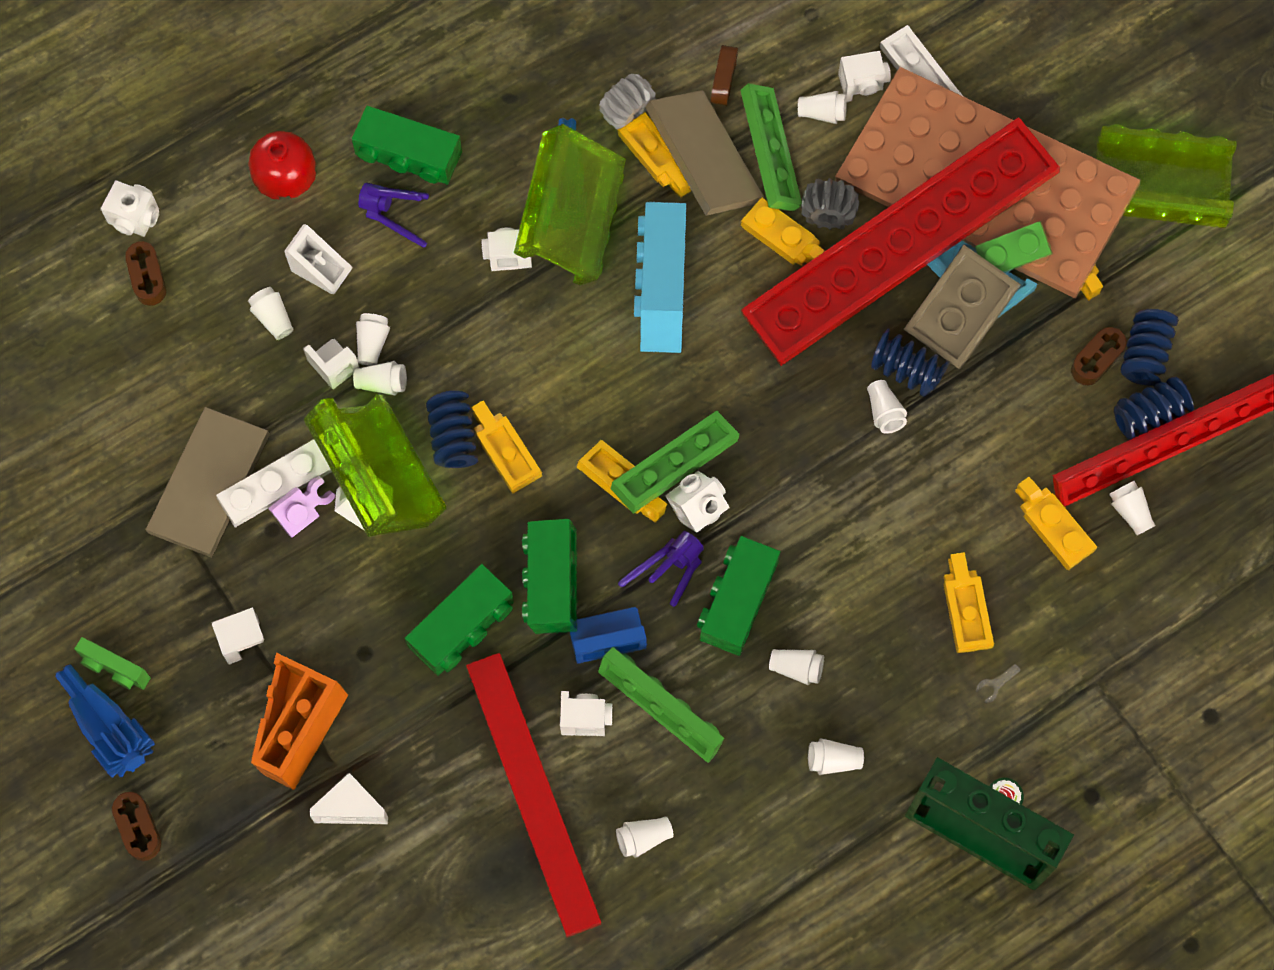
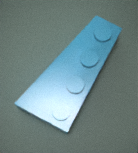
(661, 276)

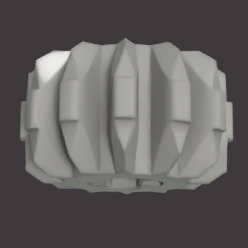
(626, 100)

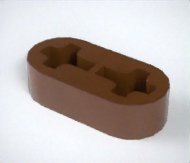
(724, 75)
(139, 275)
(1093, 351)
(128, 829)

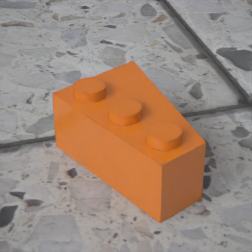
(295, 720)

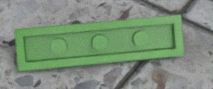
(771, 147)
(674, 461)
(660, 704)

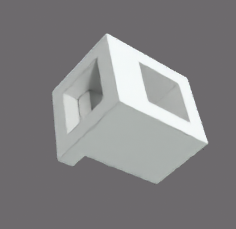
(863, 74)
(500, 250)
(584, 715)

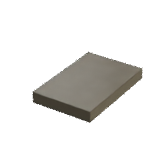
(962, 307)

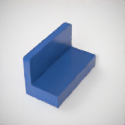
(601, 632)

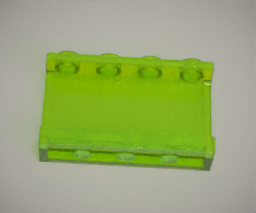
(1178, 173)
(571, 203)
(375, 466)

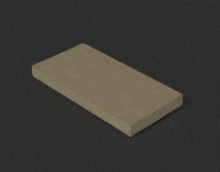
(704, 152)
(214, 459)

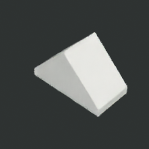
(316, 260)
(348, 805)

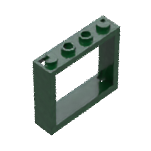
(989, 824)

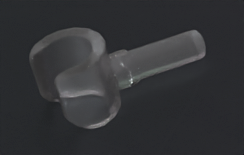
(998, 682)

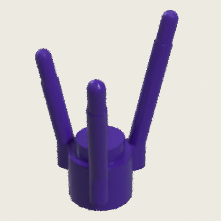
(379, 198)
(680, 552)

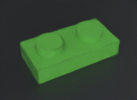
(1016, 248)
(123, 671)

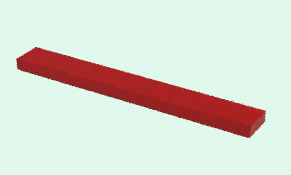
(1164, 441)
(533, 795)

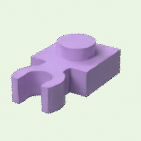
(297, 509)

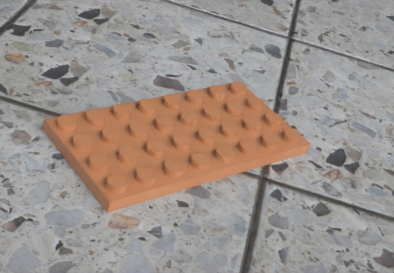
(928, 127)

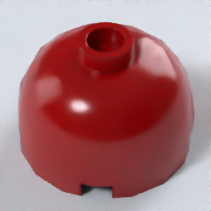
(282, 165)

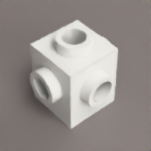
(130, 208)
(698, 501)

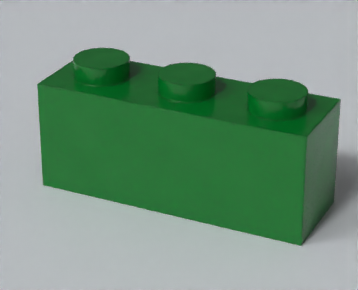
(406, 145)
(550, 576)
(738, 595)
(460, 620)

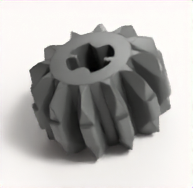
(830, 204)

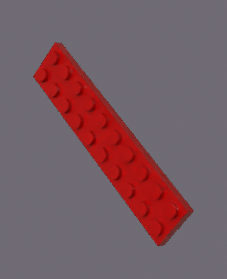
(900, 241)

